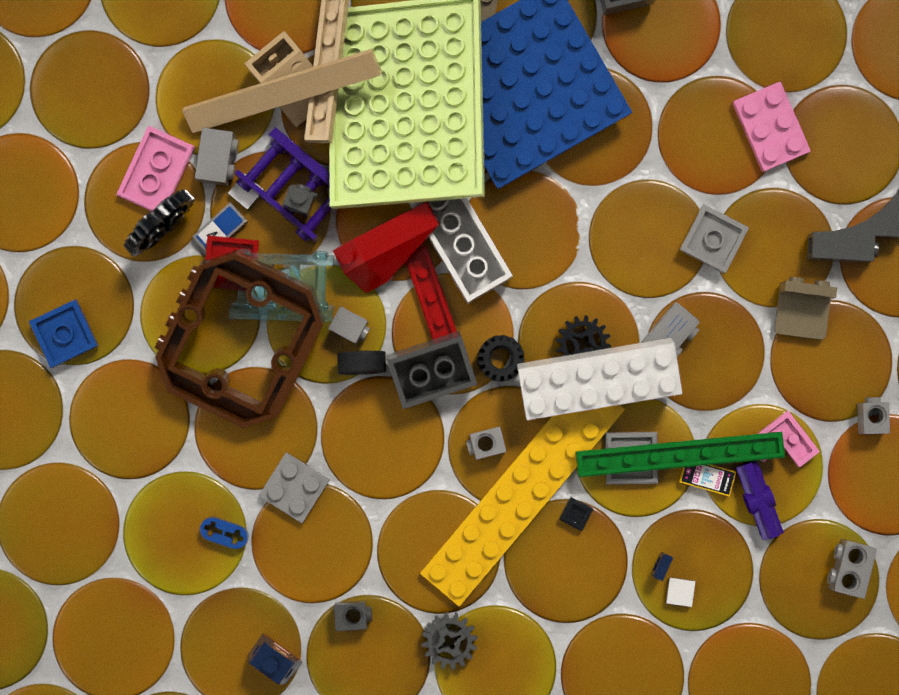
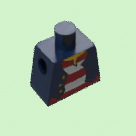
(273, 660)

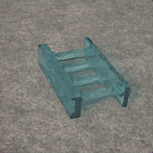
(272, 311)

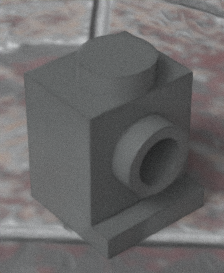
(299, 200)

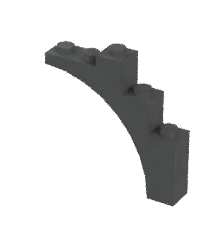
(856, 242)

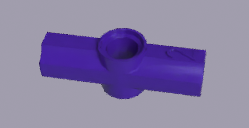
(759, 500)

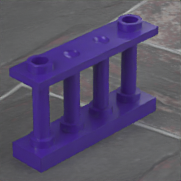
(299, 160)

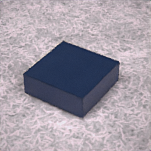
(661, 566)

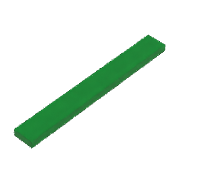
(680, 454)

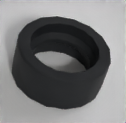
(361, 362)

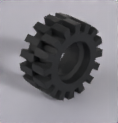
(486, 351)

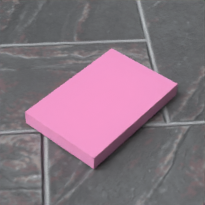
(155, 169)

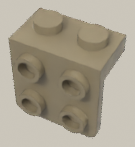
(803, 308)

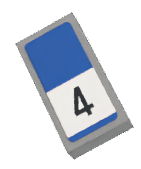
(223, 224)

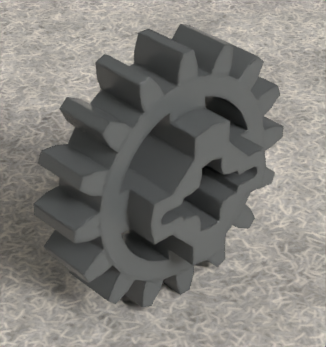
(438, 647)

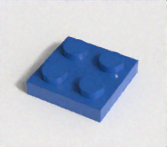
(63, 333)

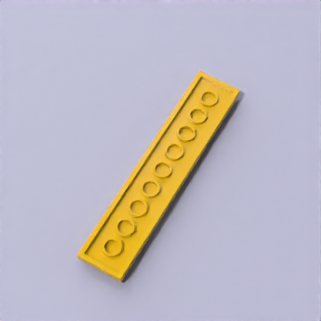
(515, 500)

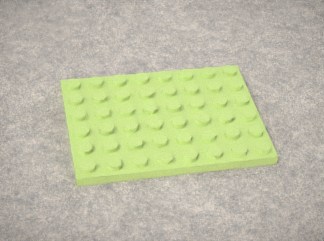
(421, 121)

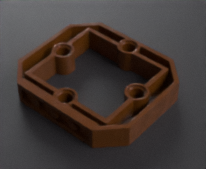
(196, 386)

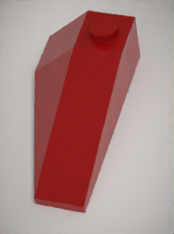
(379, 253)

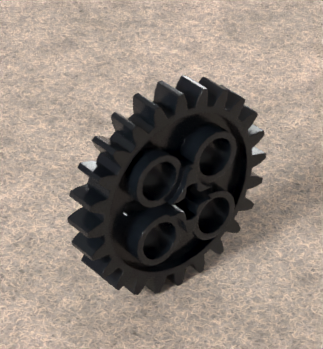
(159, 222)

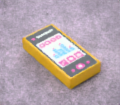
(709, 478)

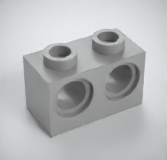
(859, 570)

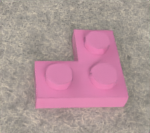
(795, 440)

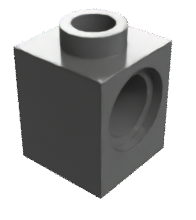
(341, 620)

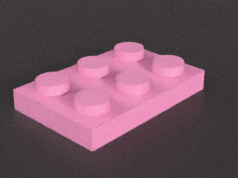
(771, 126)

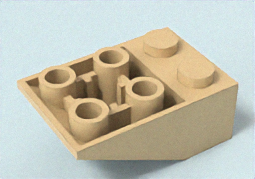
(278, 60)

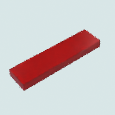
(430, 293)

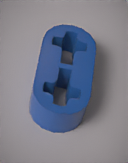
(222, 538)

